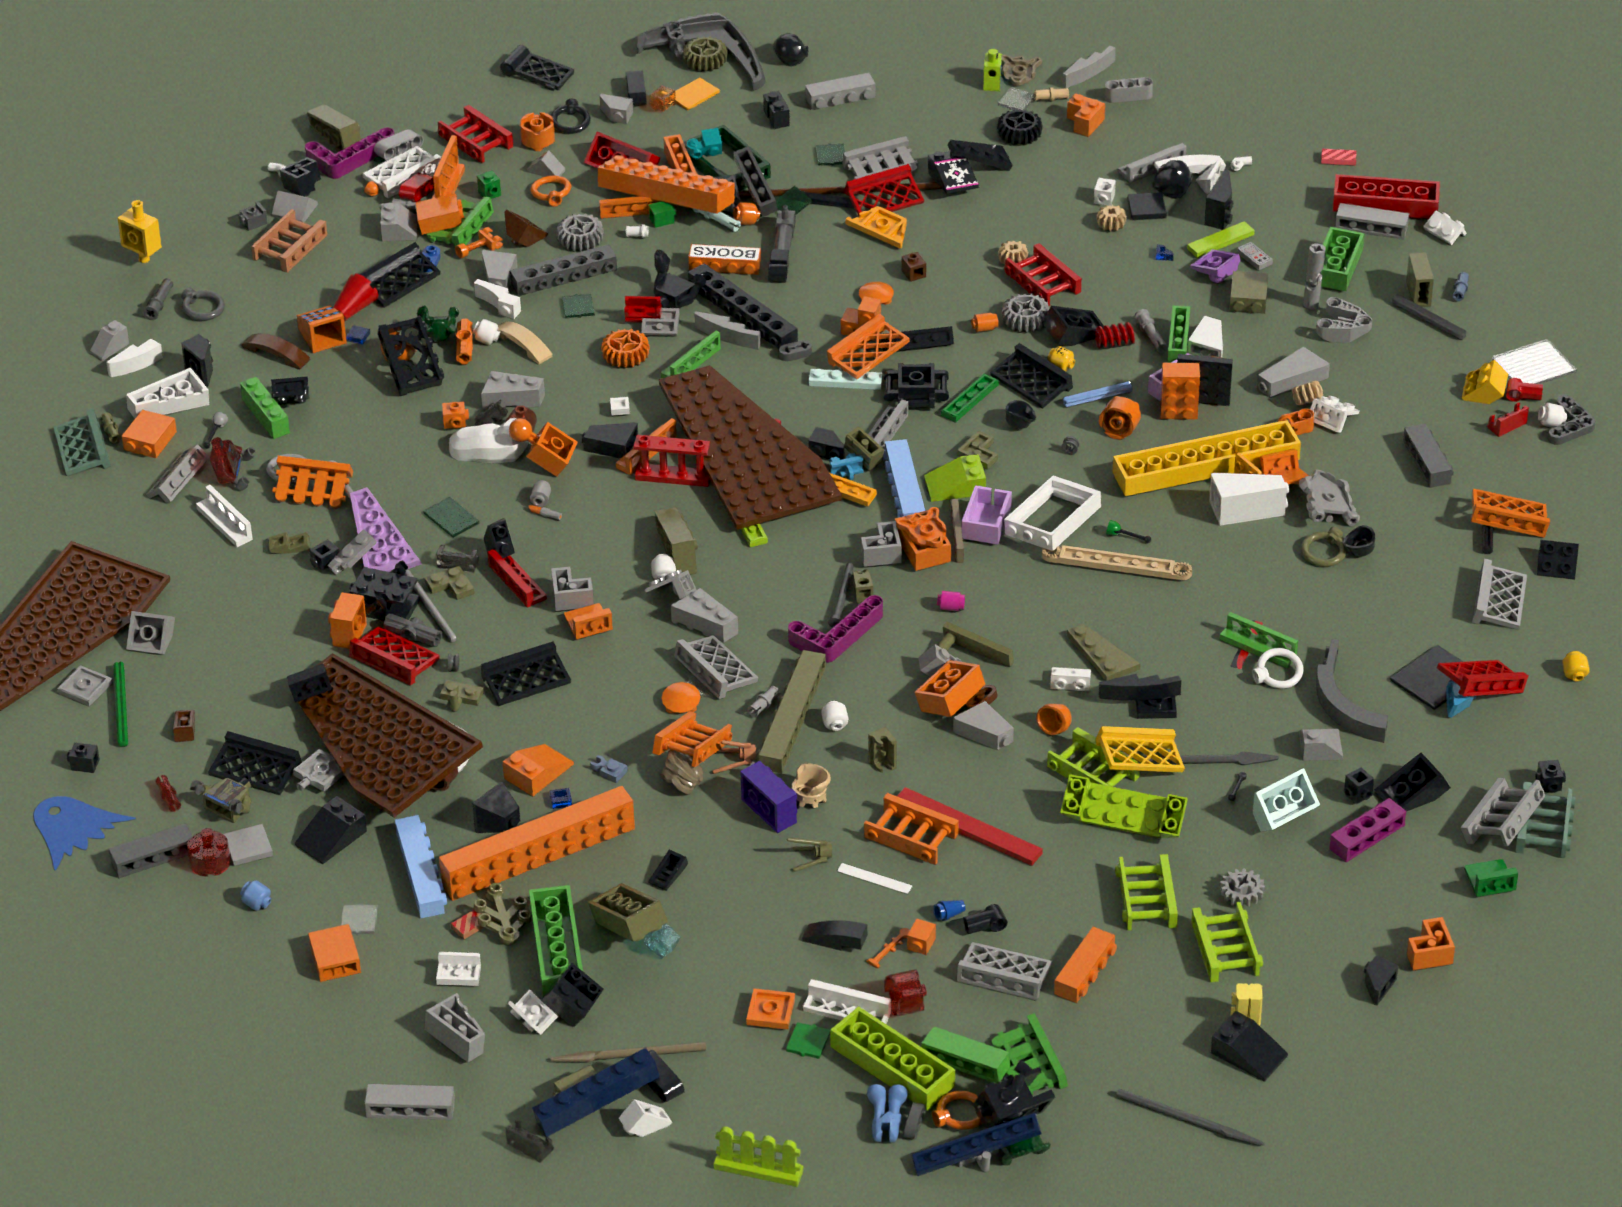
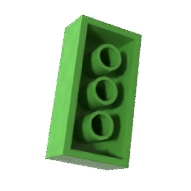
(1341, 257)

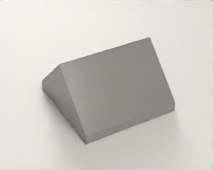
(286, 201)

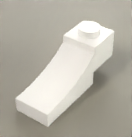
(498, 296)

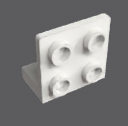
(1331, 412)

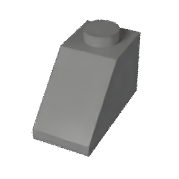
(616, 108)
(110, 340)

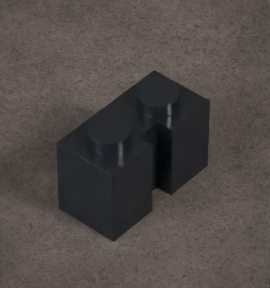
(776, 109)

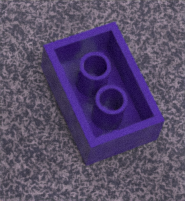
(768, 796)

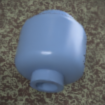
(255, 895)

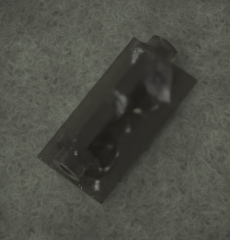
(494, 412)

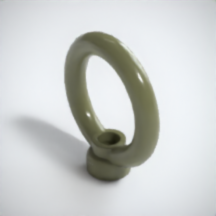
(1333, 536)

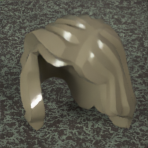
(680, 772)

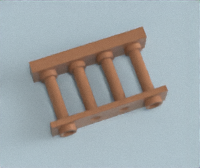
(295, 251)

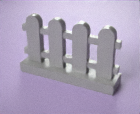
(880, 152)

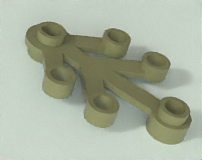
(507, 933)

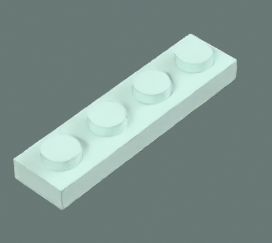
(842, 379)

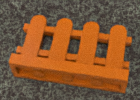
(305, 468)

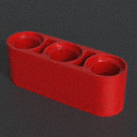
(416, 187)

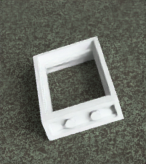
(1086, 497)

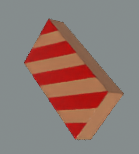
(467, 924)

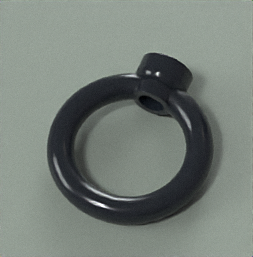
(571, 107)

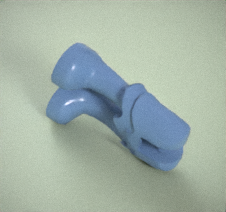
(891, 1120)

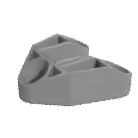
(1349, 322)

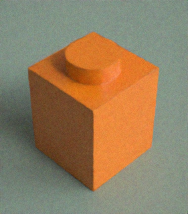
(921, 936)

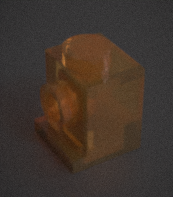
(660, 101)

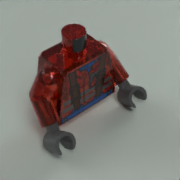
(226, 461)

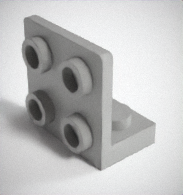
(682, 583)

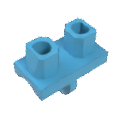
(847, 467)

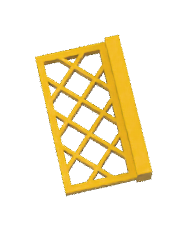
(1140, 740)

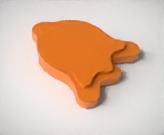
(924, 530)

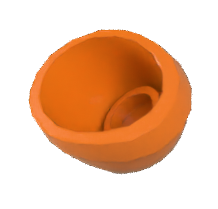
(1054, 718)

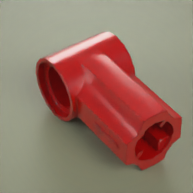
(1518, 390)

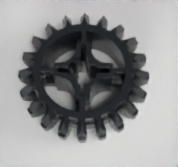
(1019, 127)

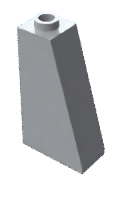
(1293, 371)

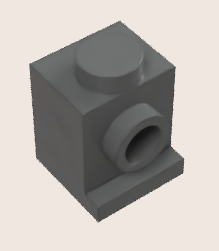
(253, 216)

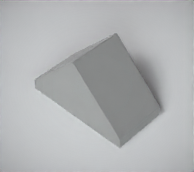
(546, 166)

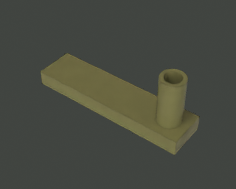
(975, 643)

